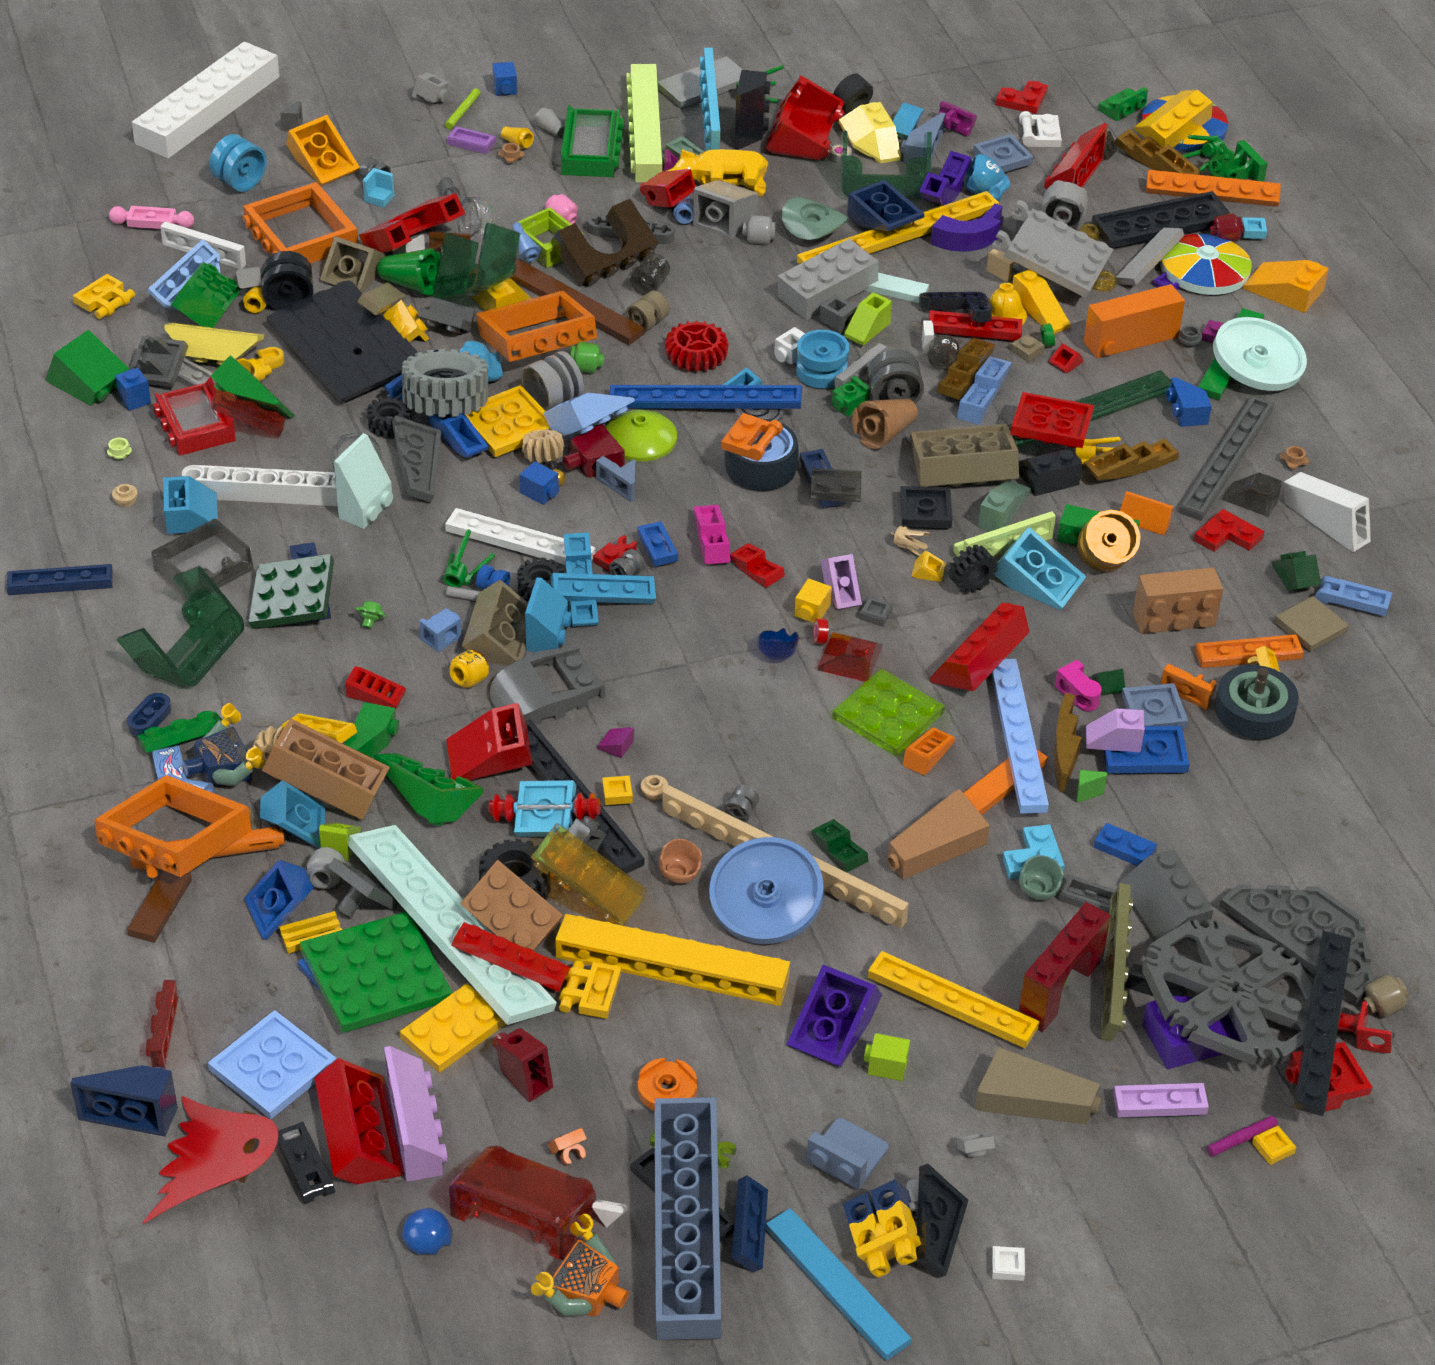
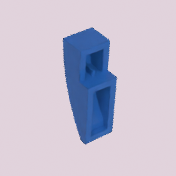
(459, 434)

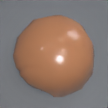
(680, 861)

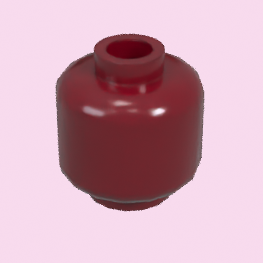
(1227, 227)

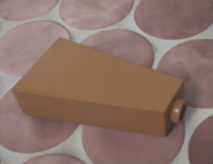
(938, 836)

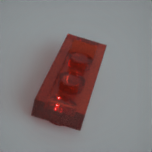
(248, 412)
(163, 1024)

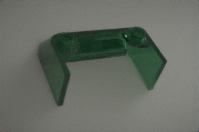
(908, 184)
(460, 275)
(211, 632)

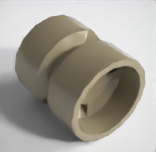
(648, 310)

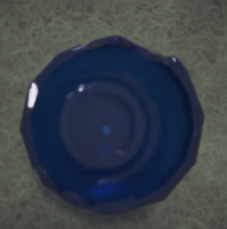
(777, 644)

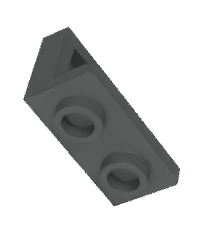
(452, 315)

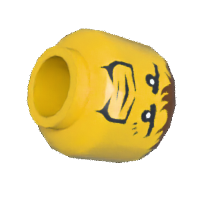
(469, 668)

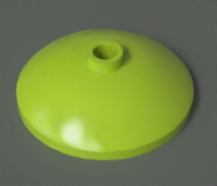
(643, 434)

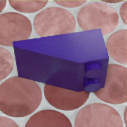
(834, 1016)
(1169, 1042)

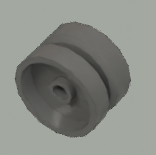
(895, 376)

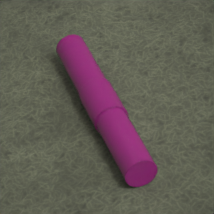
(1241, 1136)

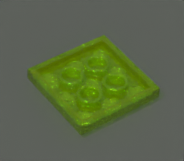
(888, 712)

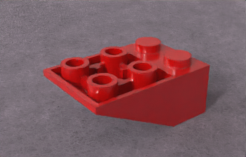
(490, 744)

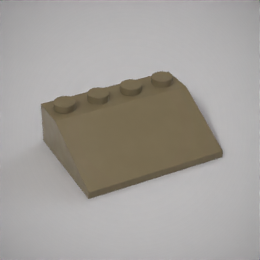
(965, 455)

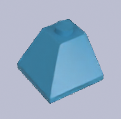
(293, 812)

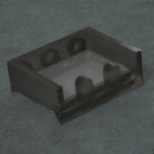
(211, 547)

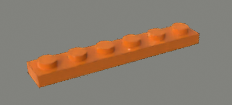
(1225, 188)

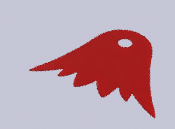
(213, 1152)

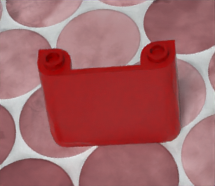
(805, 122)

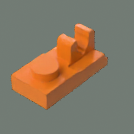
(1189, 687)

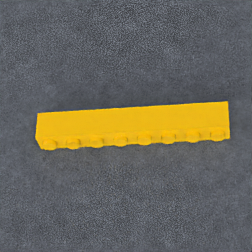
(674, 959)

